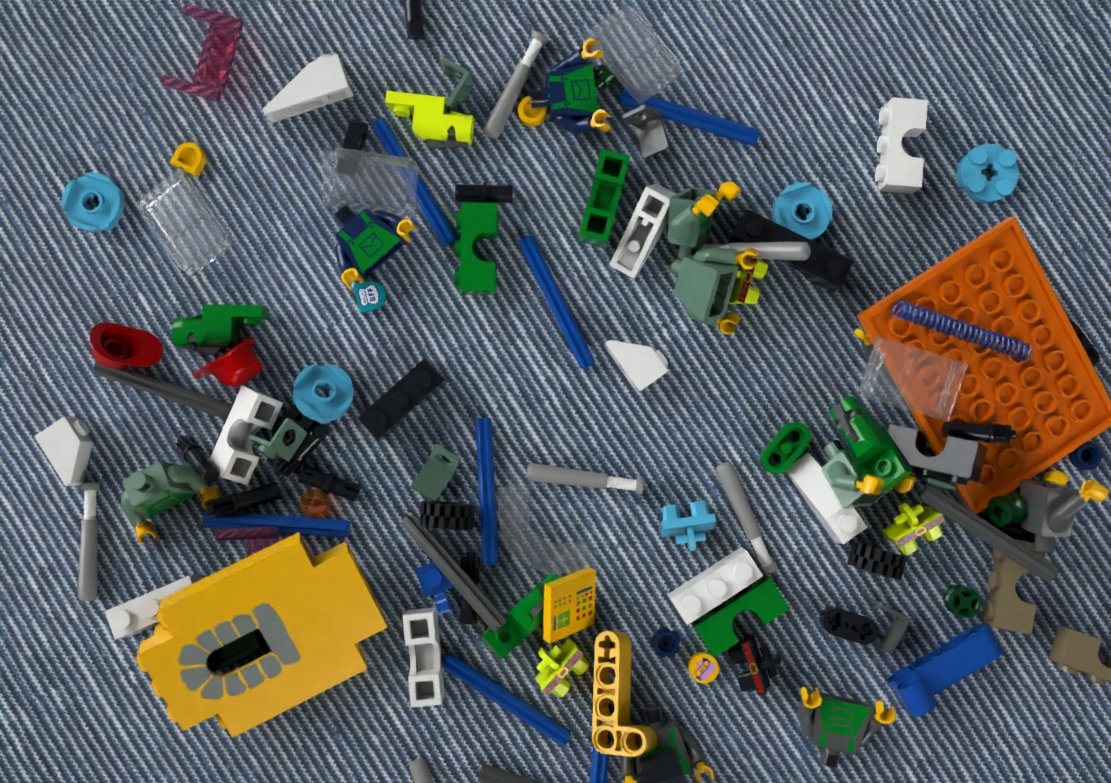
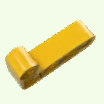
(619, 693)

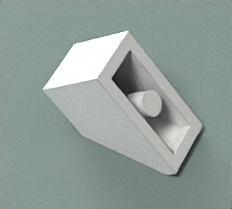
(637, 362)
(67, 448)

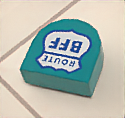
(370, 296)

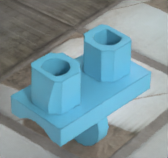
(699, 521)

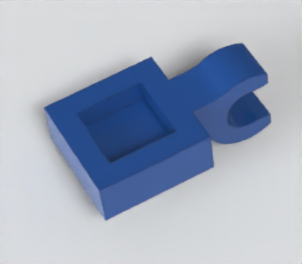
(435, 583)

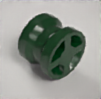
(1007, 509)
(968, 604)

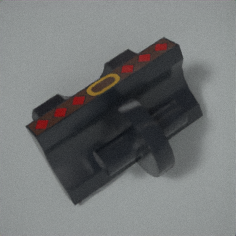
(757, 677)

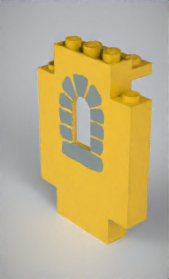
(307, 613)

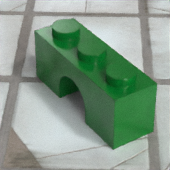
(603, 198)
(476, 223)
(716, 625)

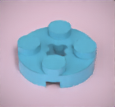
(1000, 161)
(86, 187)
(809, 198)
(318, 408)

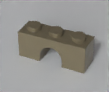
(1004, 607)
(1079, 652)

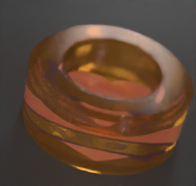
(315, 504)

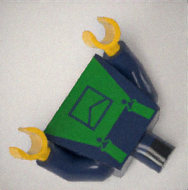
(572, 93)
(368, 241)

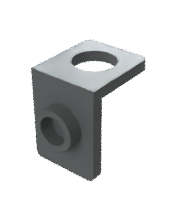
(649, 129)
(897, 630)

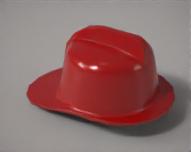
(122, 346)
(235, 366)

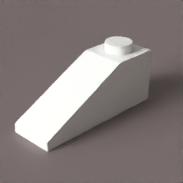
(314, 87)
(643, 230)
(810, 481)

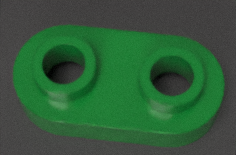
(784, 448)

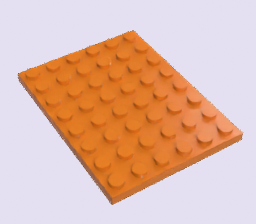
(1048, 399)

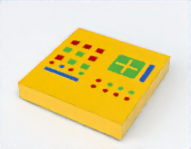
(569, 604)

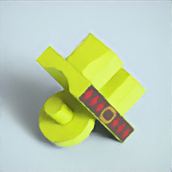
(742, 291)
(912, 524)
(557, 665)

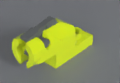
(431, 119)

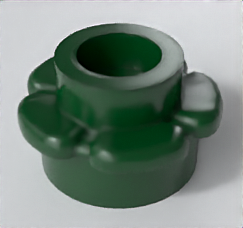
(604, 77)

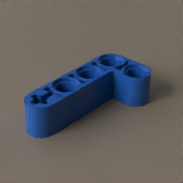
(943, 667)

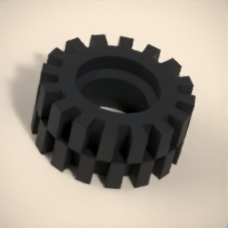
(447, 515)
(877, 560)

